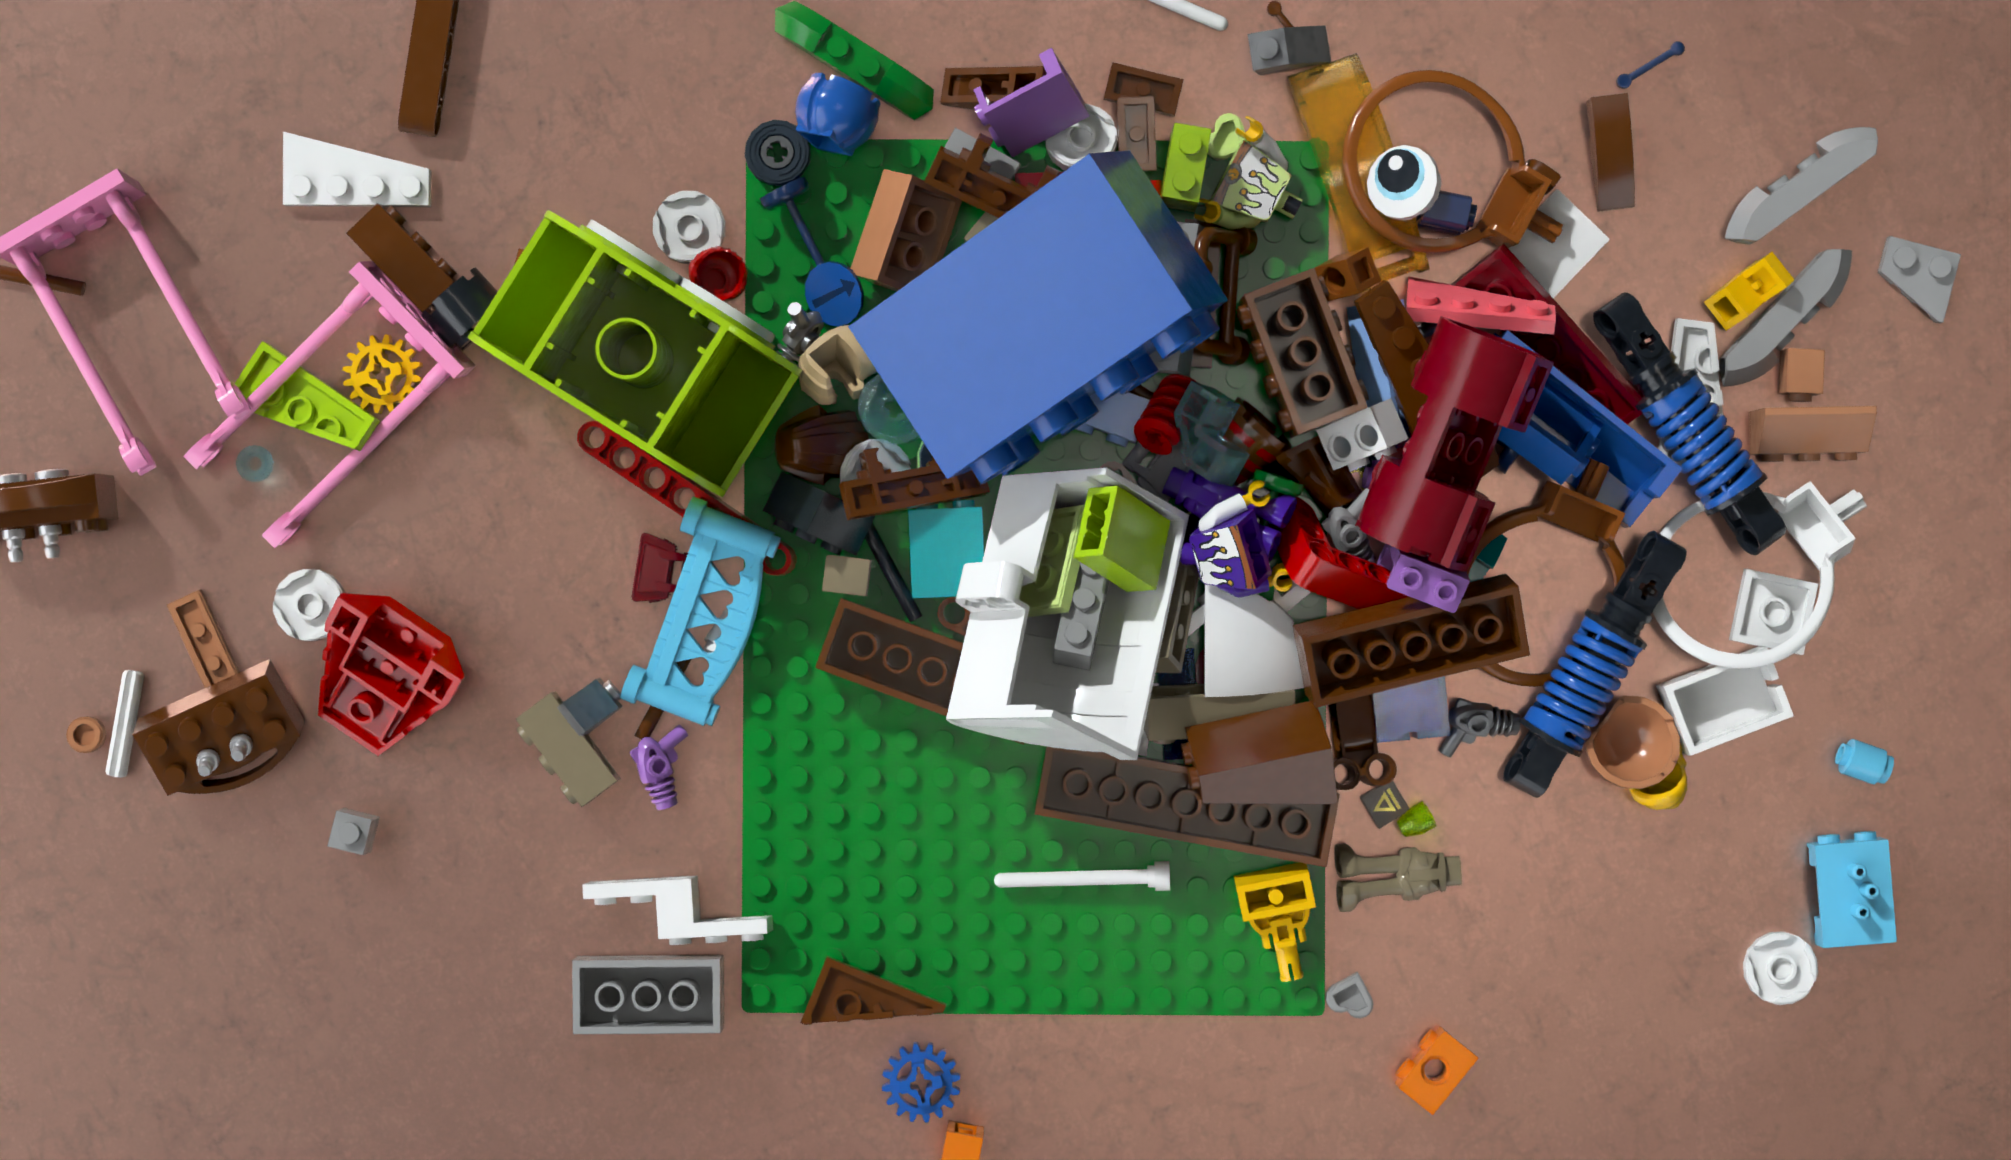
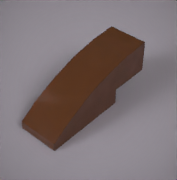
(1611, 151)

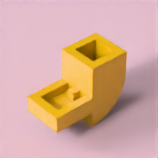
(1748, 290)

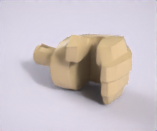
(834, 357)

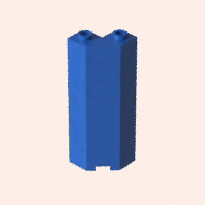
(1636, 466)

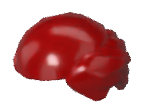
(719, 272)

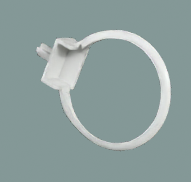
(1821, 536)

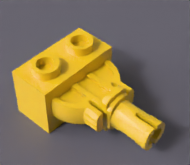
(1277, 903)

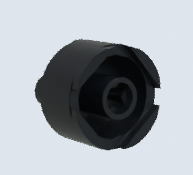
(460, 309)

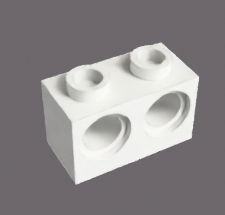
(1363, 434)

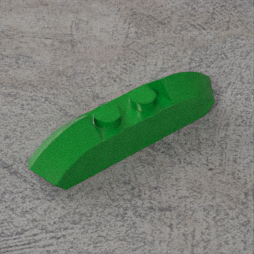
(854, 59)

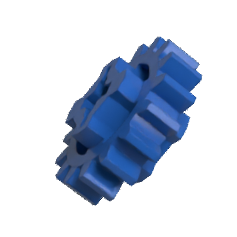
(904, 1083)

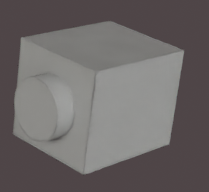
(353, 831)

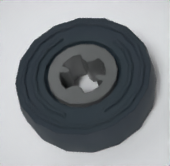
(764, 166)

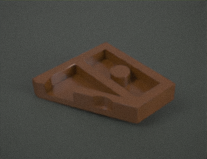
(1313, 469)

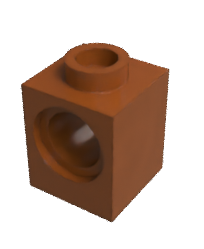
(1348, 273)

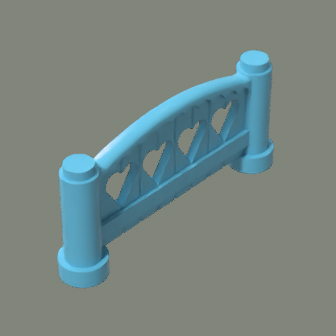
(663, 681)

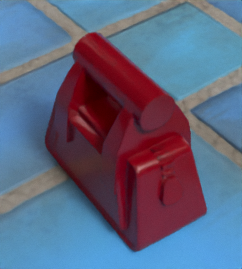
(655, 569)

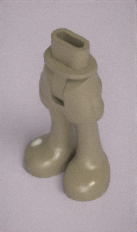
(1415, 871)

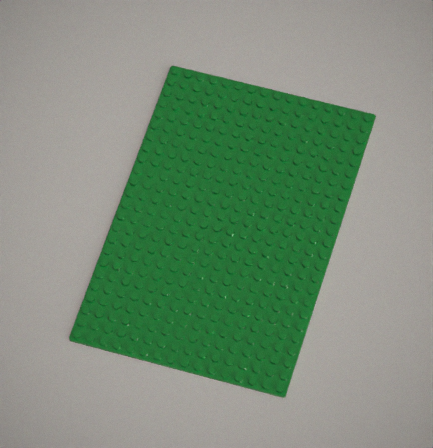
(883, 820)

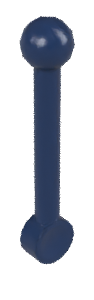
(1625, 80)

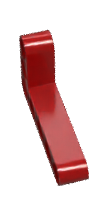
(1327, 570)

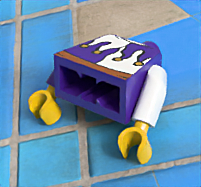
(1231, 548)

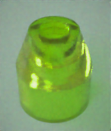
(1416, 820)

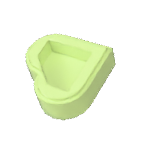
(1224, 139)

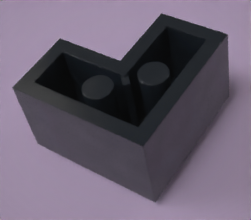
(815, 515)

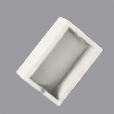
(1723, 703)

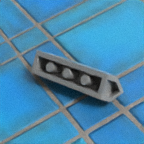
(1838, 157)
(1753, 351)

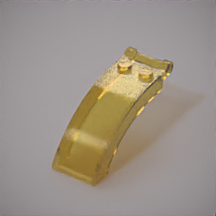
(1326, 102)

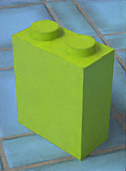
(1185, 166)
(1122, 539)

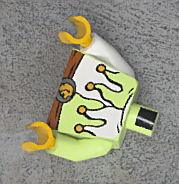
(1251, 184)

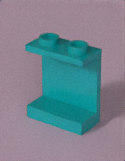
(941, 546)

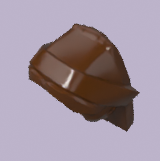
(816, 443)

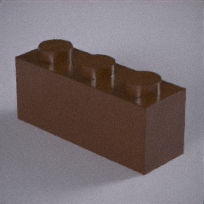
(402, 256)

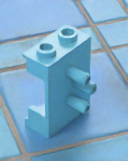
(1853, 890)

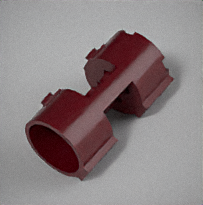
(1431, 495)

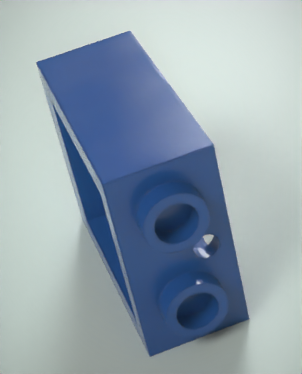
(1546, 450)

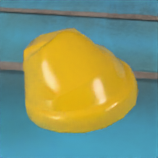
(1667, 793)

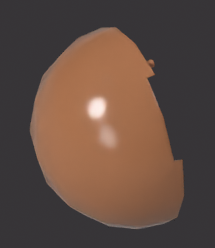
(1635, 744)

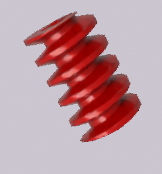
(1157, 425)

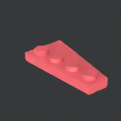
(1477, 308)

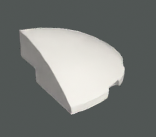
(1248, 646)

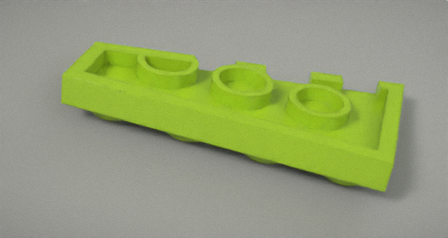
(306, 401)

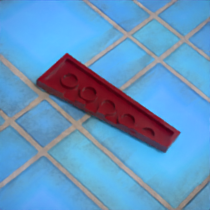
(1568, 347)

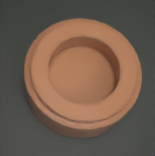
(86, 734)

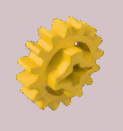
(378, 358)

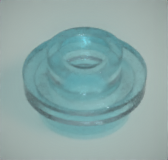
(243, 463)

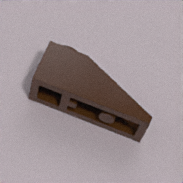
(994, 81)

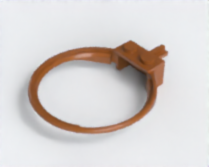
(1511, 205)
(1571, 510)

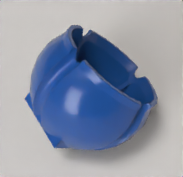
(835, 114)

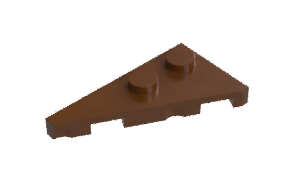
(854, 994)

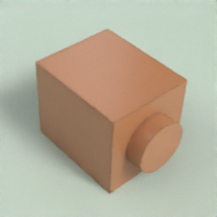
(1801, 373)

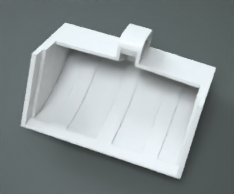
(1006, 660)

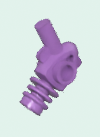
(655, 766)

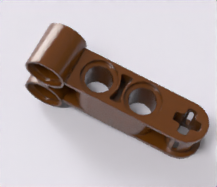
(1356, 743)

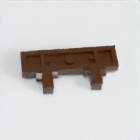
(973, 182)
(884, 492)

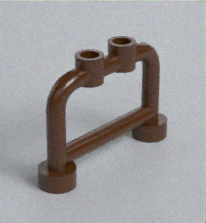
(1242, 241)

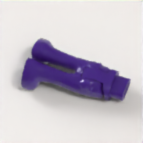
(1201, 495)

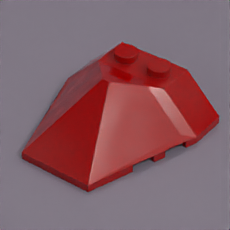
(383, 670)

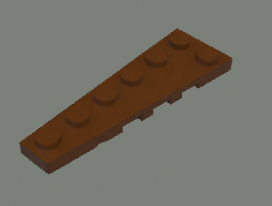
(1398, 349)

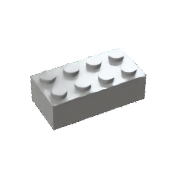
(648, 994)

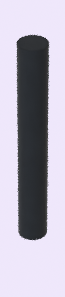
(892, 574)

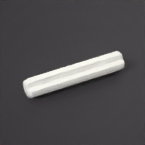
(124, 723)

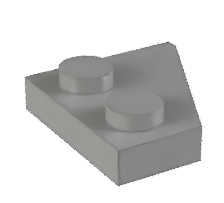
(1920, 273)

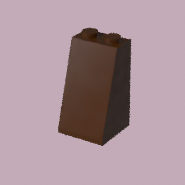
(1263, 758)

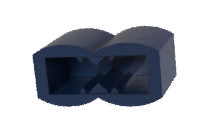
(1449, 214)

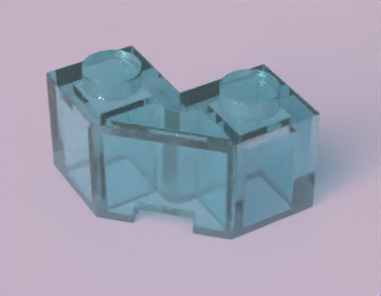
(1203, 421)

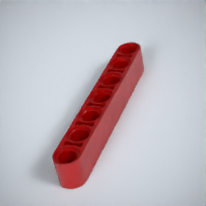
(673, 485)

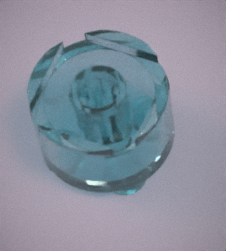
(878, 419)

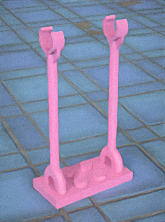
(57, 230)
(395, 308)

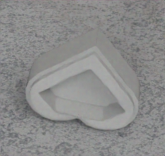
(1350, 996)

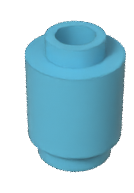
(1864, 762)

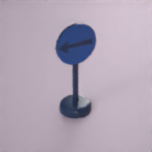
(831, 285)

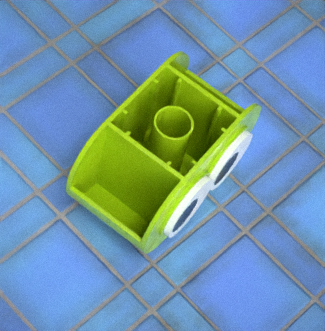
(638, 349)

